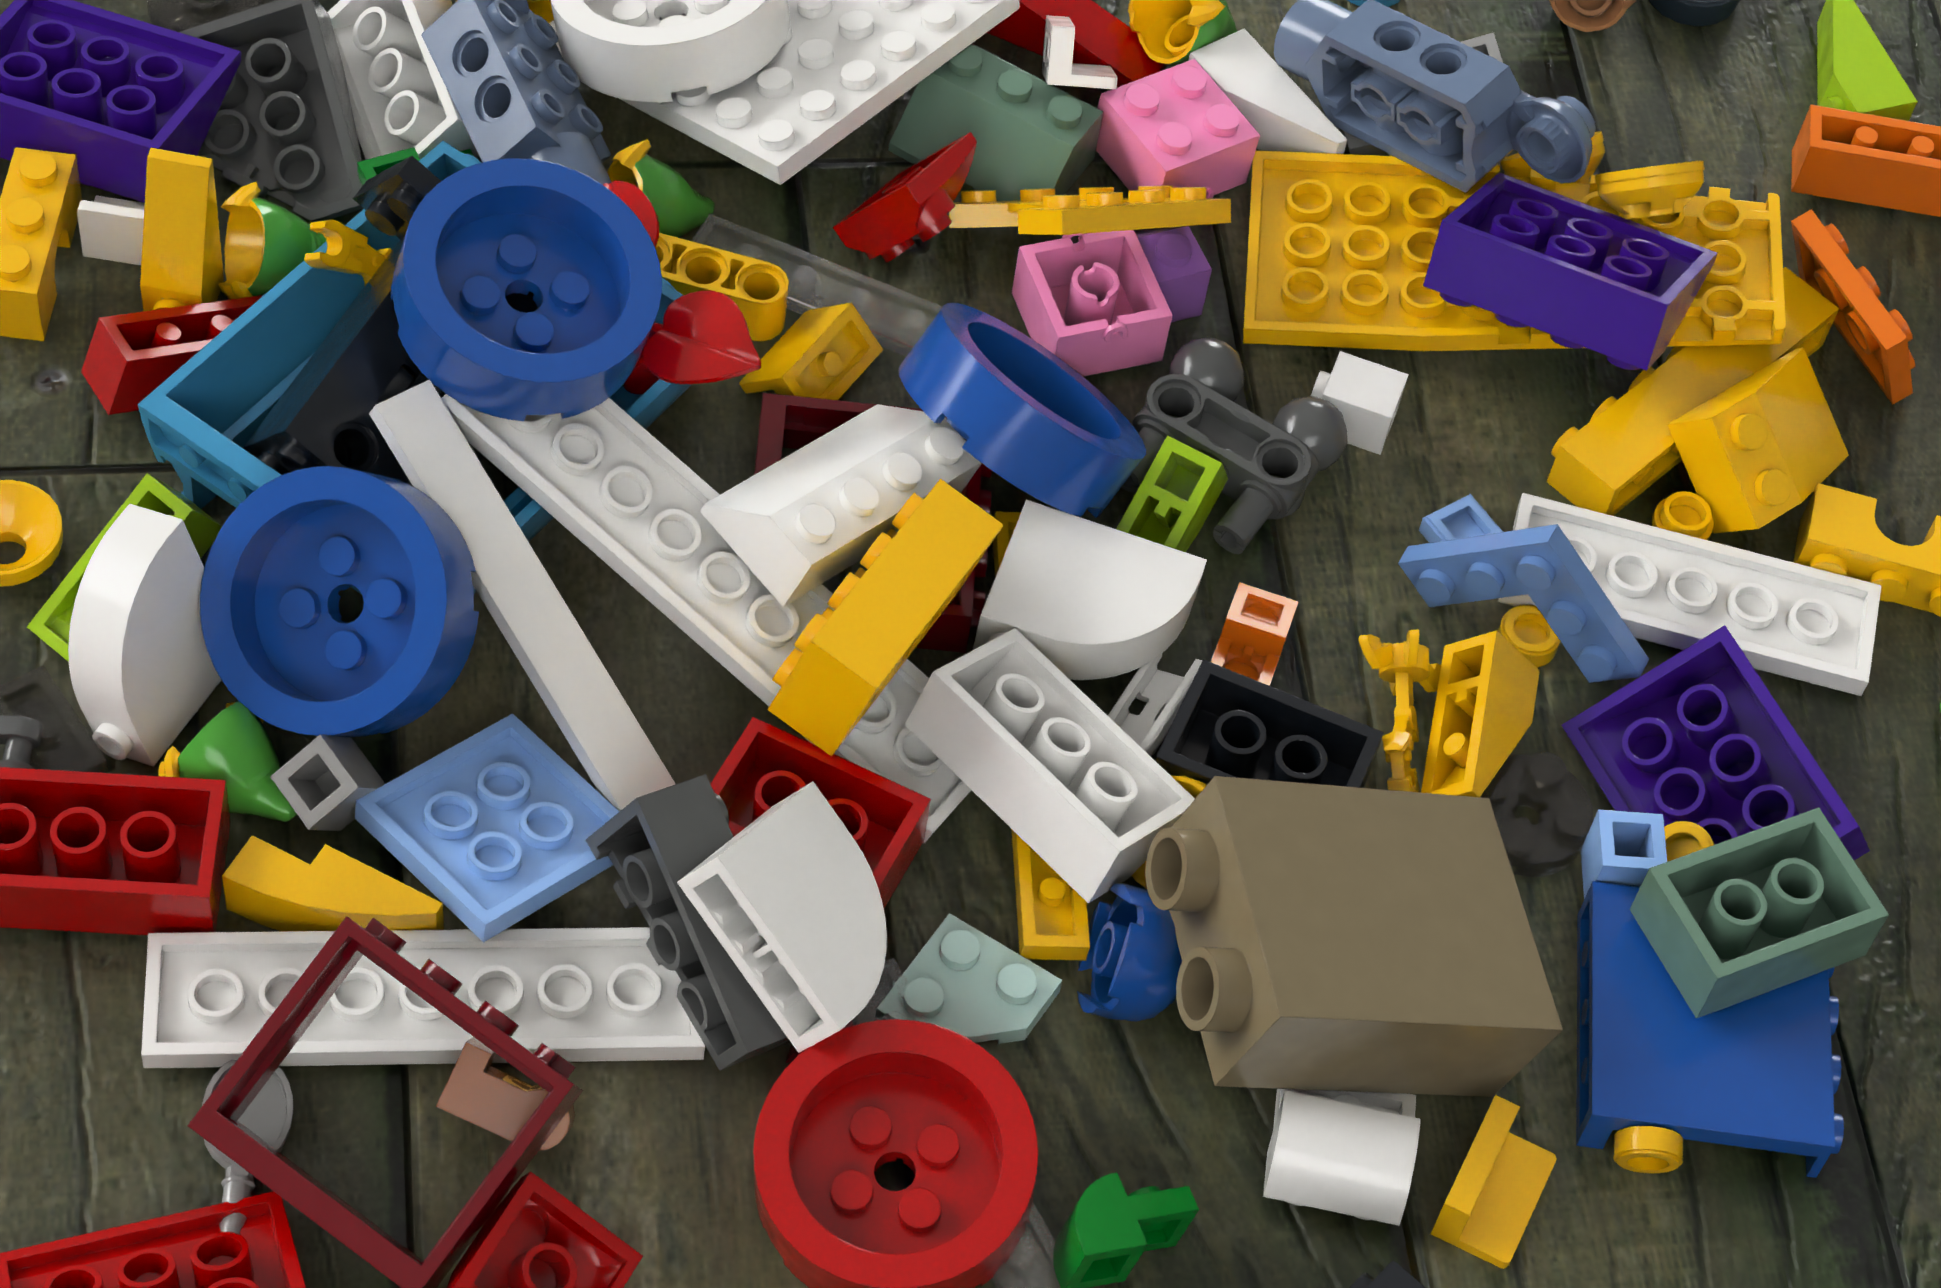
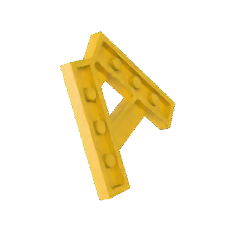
(1090, 211)

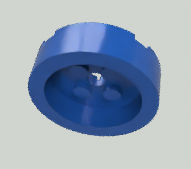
(523, 231)
(1022, 410)
(276, 599)

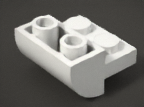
(1343, 1152)

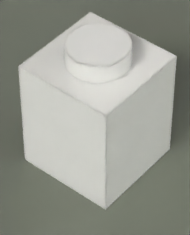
(1366, 397)

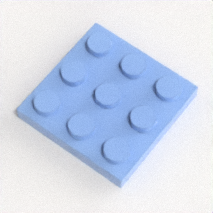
(491, 826)

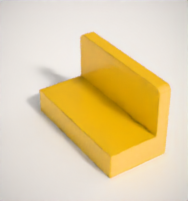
(817, 355)
(1495, 1189)

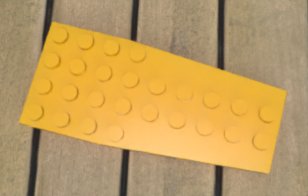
(1351, 236)

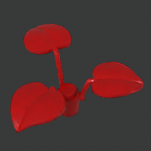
(701, 331)

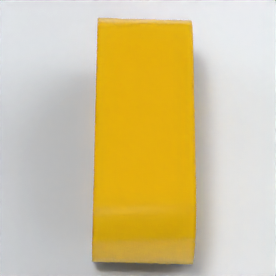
(753, 284)

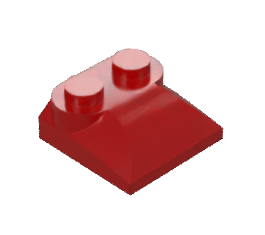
(909, 203)
(543, 1243)

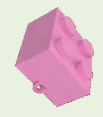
(1176, 132)
(1092, 301)

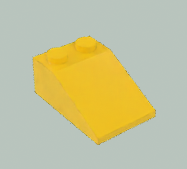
(1760, 444)

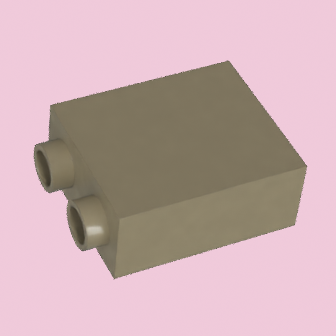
(1351, 939)

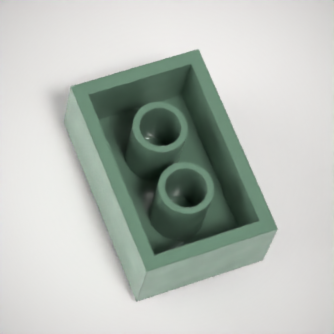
(1758, 912)

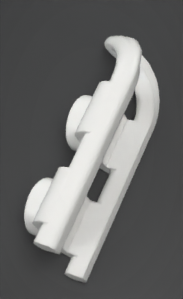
(1163, 695)

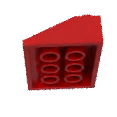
(168, 1253)

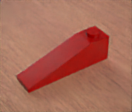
(1097, 41)
(144, 348)

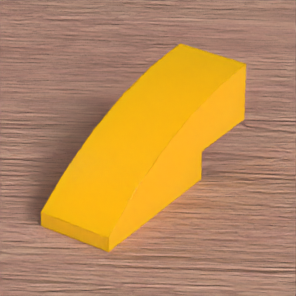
(318, 896)

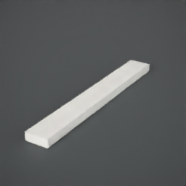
(523, 598)

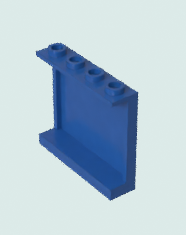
(1730, 1078)

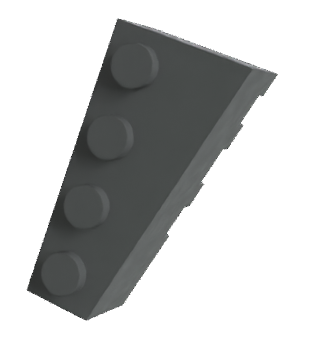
(654, 847)

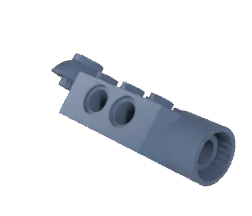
(515, 86)
(1428, 95)

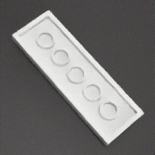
(1686, 587)

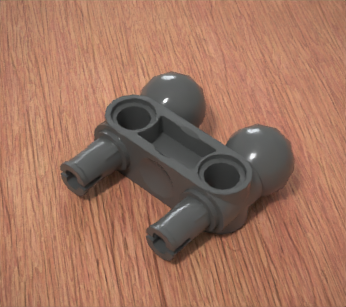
(1202, 391)

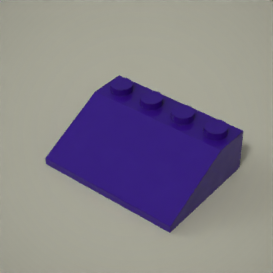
(105, 89)
(1567, 270)
(1706, 748)

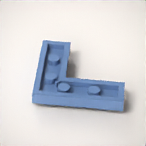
(1550, 572)

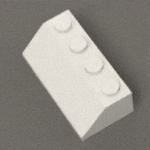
(393, 79)
(836, 496)
(1048, 762)

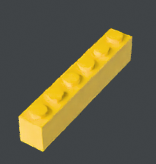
(1629, 437)

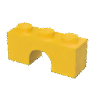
(35, 219)
(1843, 538)

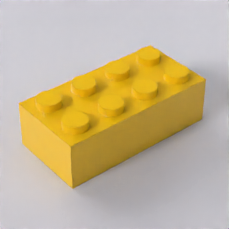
(880, 614)

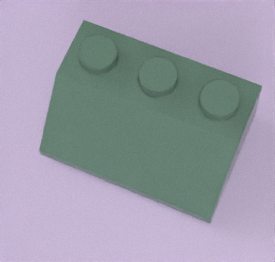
(1023, 127)

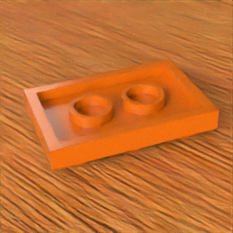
(1868, 328)

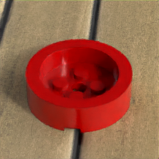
(882, 1097)

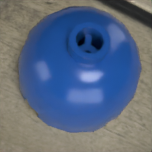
(1130, 958)

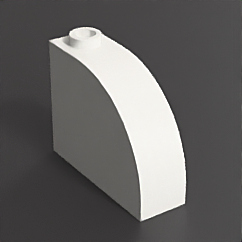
(1089, 594)
(140, 637)
(797, 915)

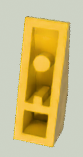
(180, 232)
(1478, 714)

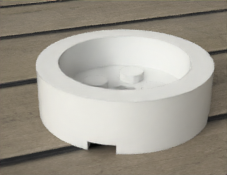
(637, 57)

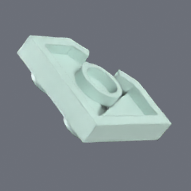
(974, 986)

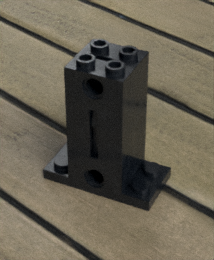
(362, 359)

